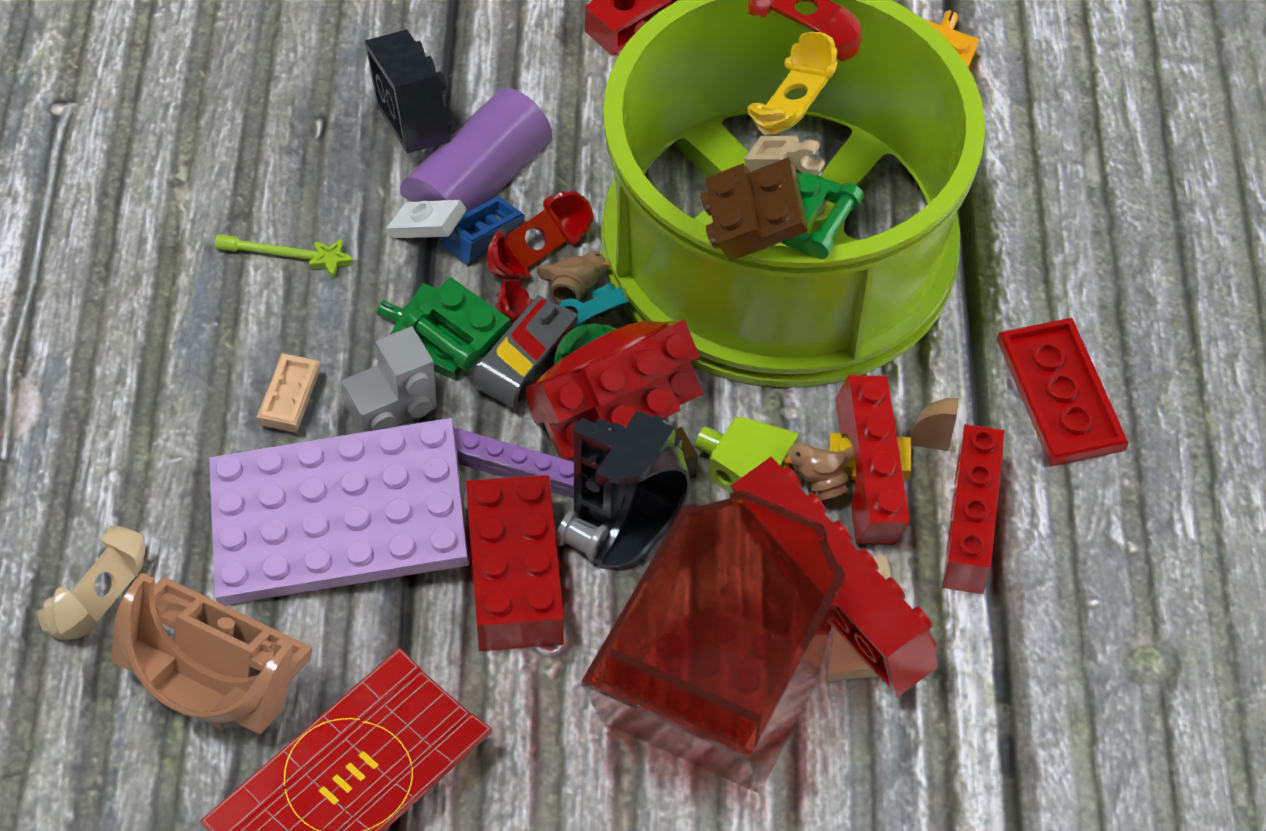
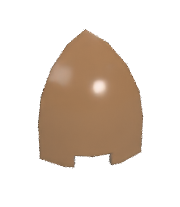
(935, 425)

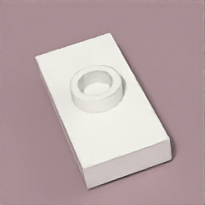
(426, 219)

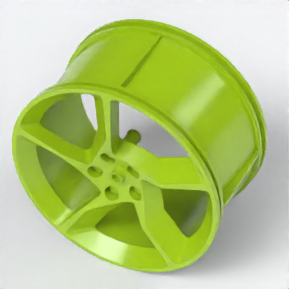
(779, 310)

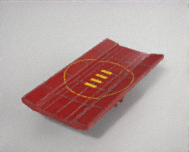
(359, 758)

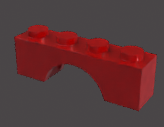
(879, 493)

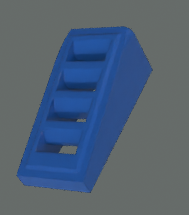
(470, 246)

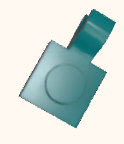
(605, 301)

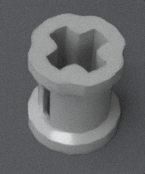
(581, 535)

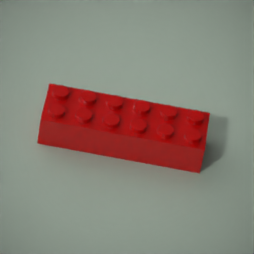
(871, 609)

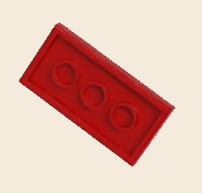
(1062, 392)

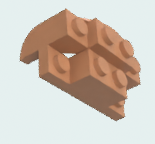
(220, 659)

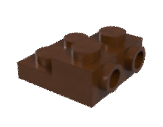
(753, 208)

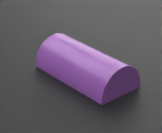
(482, 152)

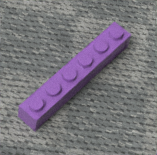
(513, 461)

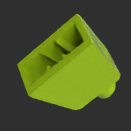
(743, 448)

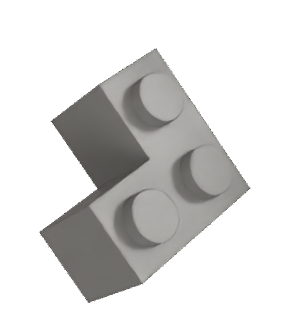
(395, 388)

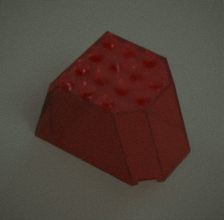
(722, 637)

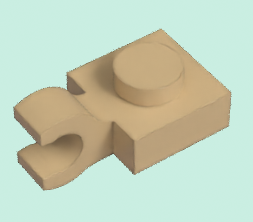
(775, 148)

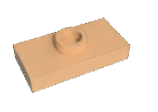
(288, 393)

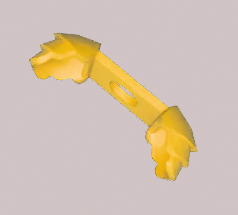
(810, 67)

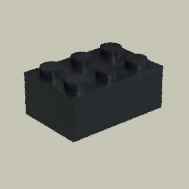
(409, 91)

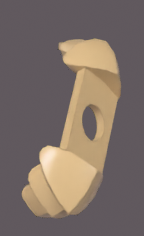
(77, 612)

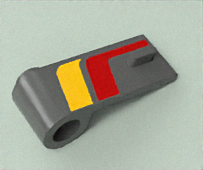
(521, 350)

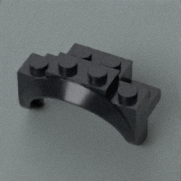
(633, 463)

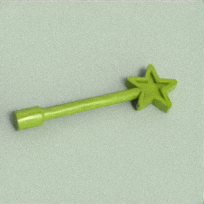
(323, 257)

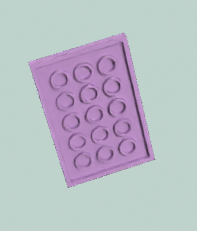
(336, 512)

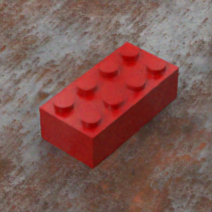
(514, 563)

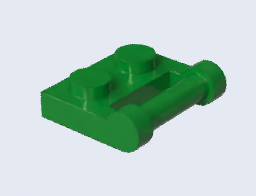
(815, 193)
(465, 315)

